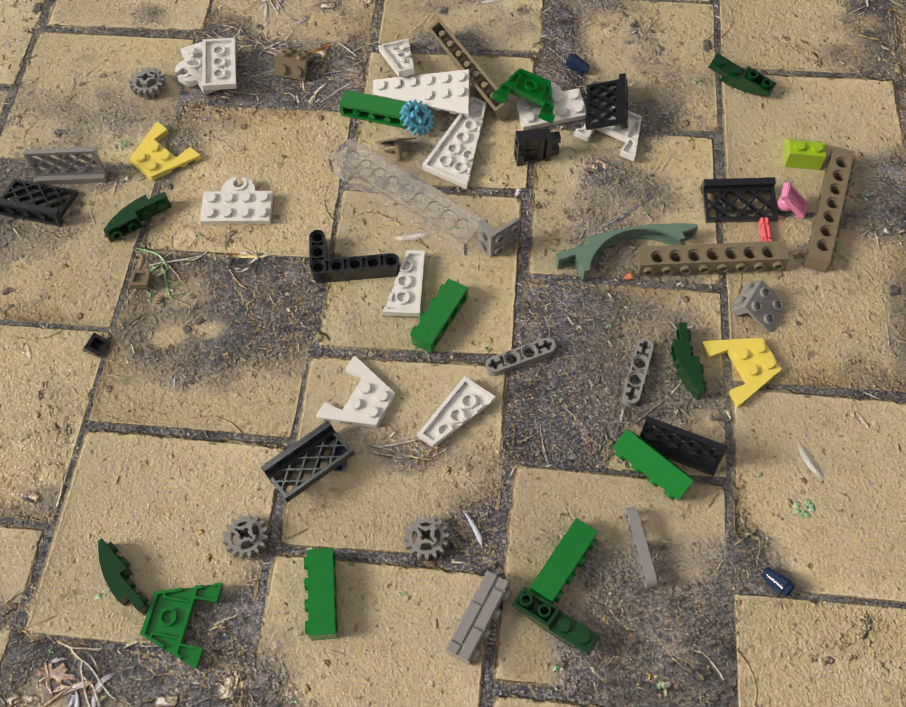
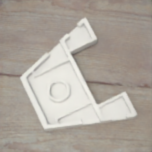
(628, 135)
(366, 404)

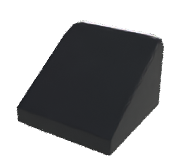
(96, 345)

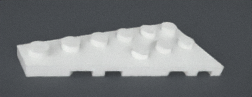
(439, 90)
(456, 150)

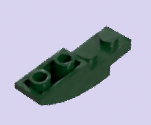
(744, 80)
(130, 216)
(687, 365)
(118, 578)
(555, 622)

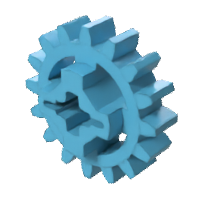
(417, 117)

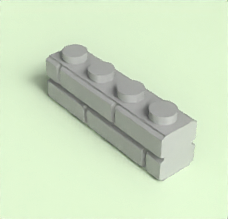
(478, 618)

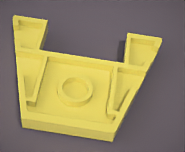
(157, 161)
(752, 361)

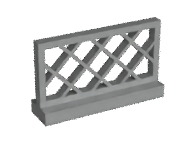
(67, 173)

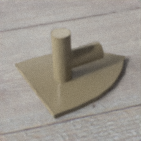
(397, 148)

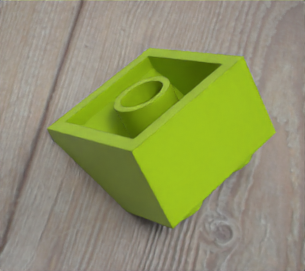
(804, 153)

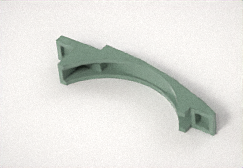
(585, 255)

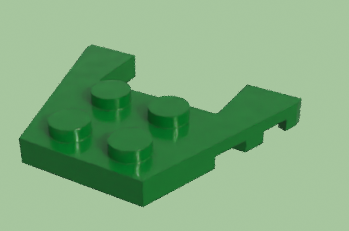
(531, 88)
(170, 618)

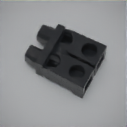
(535, 145)

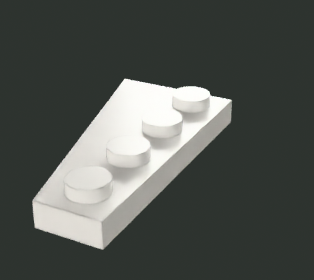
(398, 57)
(408, 285)
(456, 410)

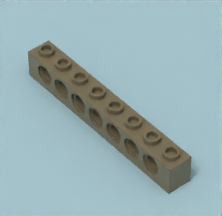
(464, 61)
(829, 210)
(742, 255)

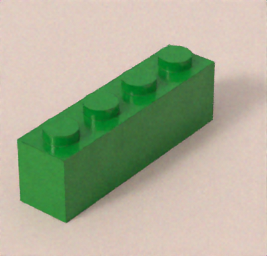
(371, 108)
(439, 315)
(653, 464)
(564, 560)
(322, 594)

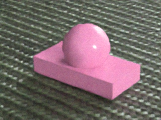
(792, 200)

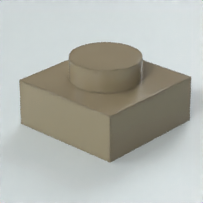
(140, 279)

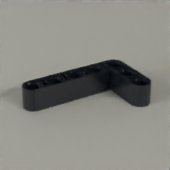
(363, 264)

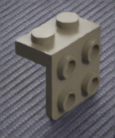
(293, 63)

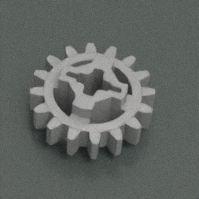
(147, 82)
(246, 527)
(430, 529)

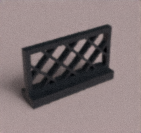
(620, 103)
(737, 186)
(32, 211)
(300, 452)
(686, 452)

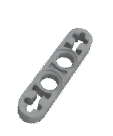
(518, 353)
(635, 371)
(640, 547)

